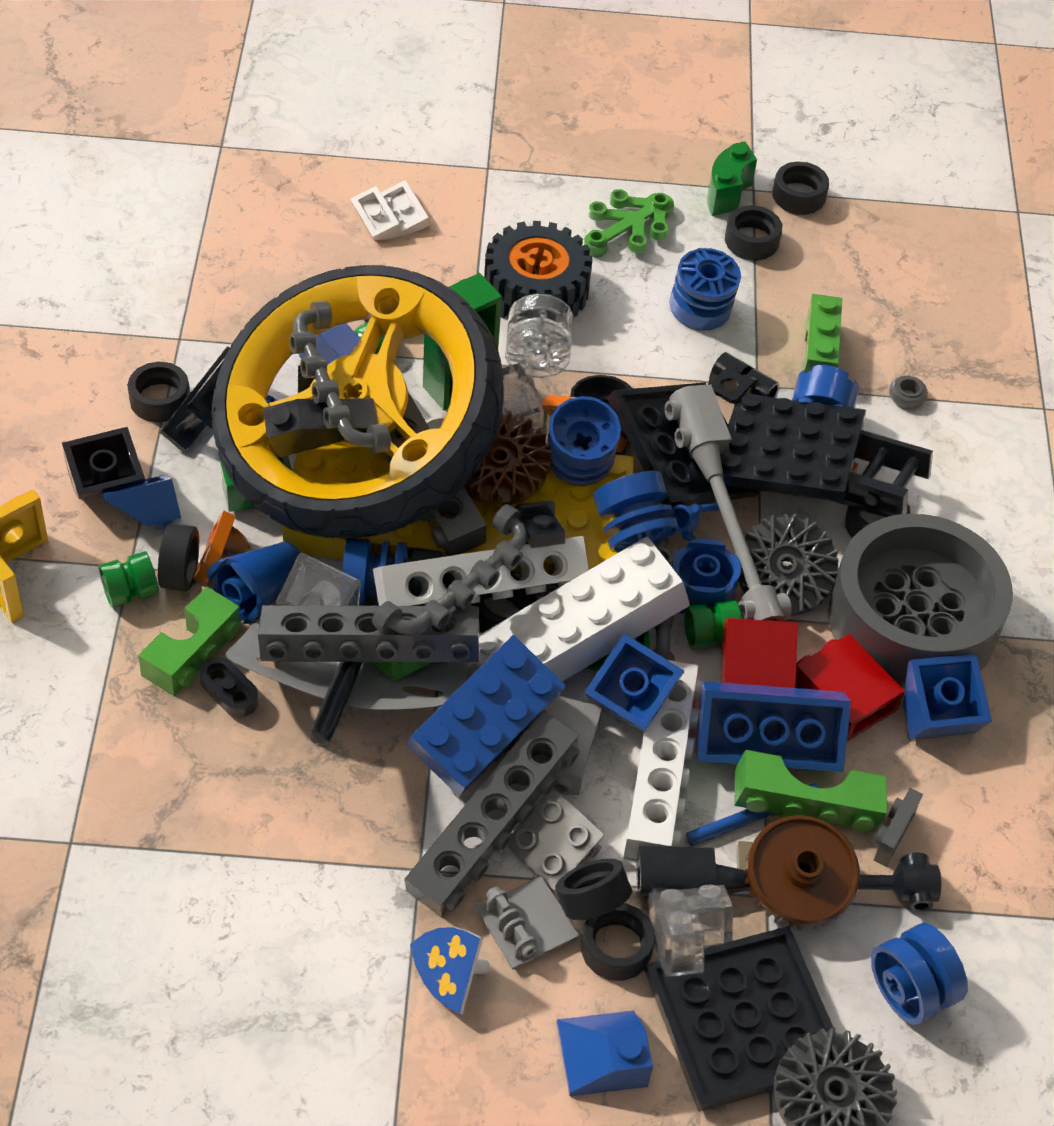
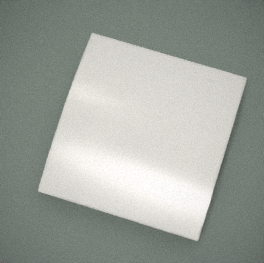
(391, 212)

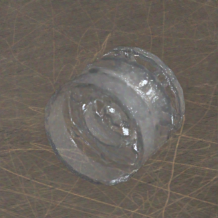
(539, 335)

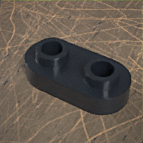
(232, 688)

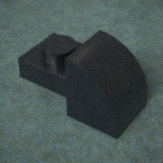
(541, 524)

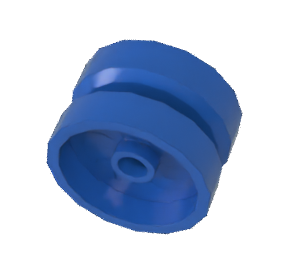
(919, 973)

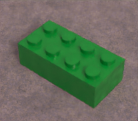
(436, 369)

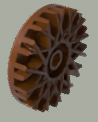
(514, 465)
(786, 889)

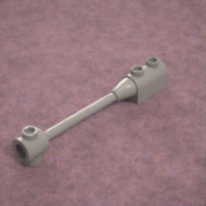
(706, 437)

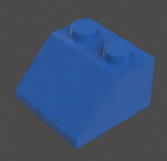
(633, 683)
(945, 697)

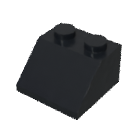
(102, 463)

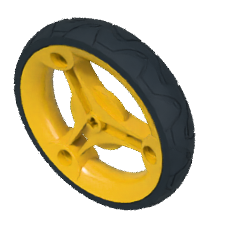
(426, 466)

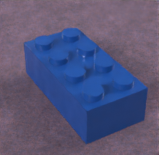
(485, 715)
(793, 723)

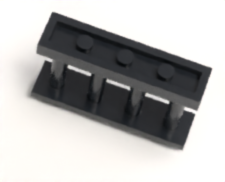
(195, 410)
(878, 496)

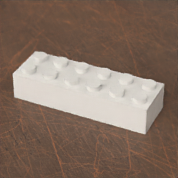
(594, 611)

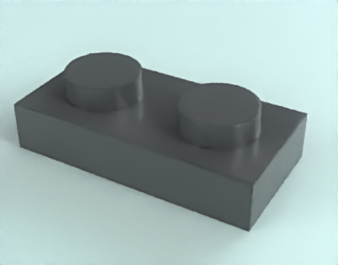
(890, 837)

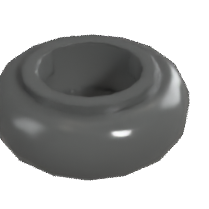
(908, 400)

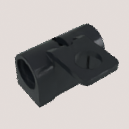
(734, 378)

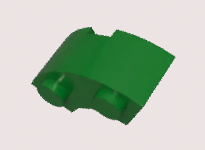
(729, 176)

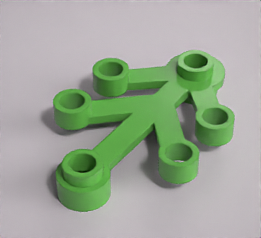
(655, 206)

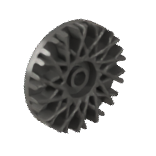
(803, 546)
(838, 1064)

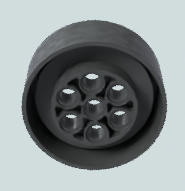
(920, 592)

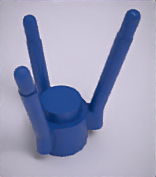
(689, 519)

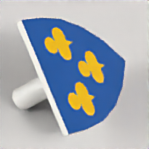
(447, 963)

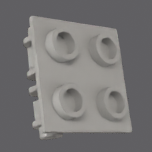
(555, 838)
(526, 921)

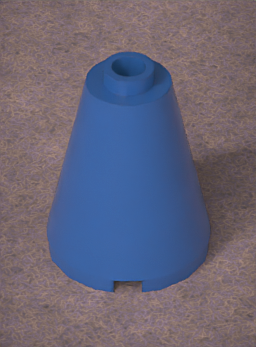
(253, 577)

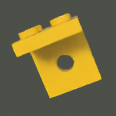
(28, 527)

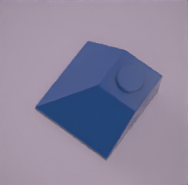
(148, 502)
(604, 1053)

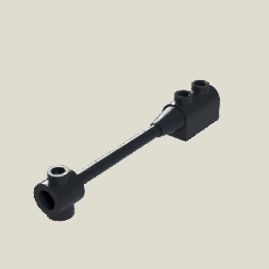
(692, 867)

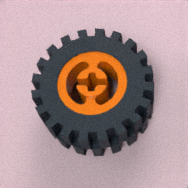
(563, 263)

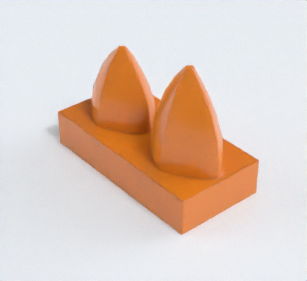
(222, 537)

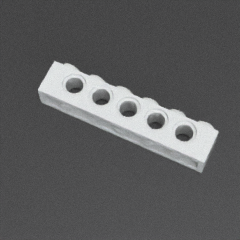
(393, 580)
(662, 774)

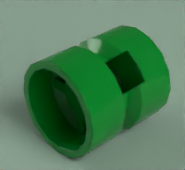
(128, 579)
(705, 624)

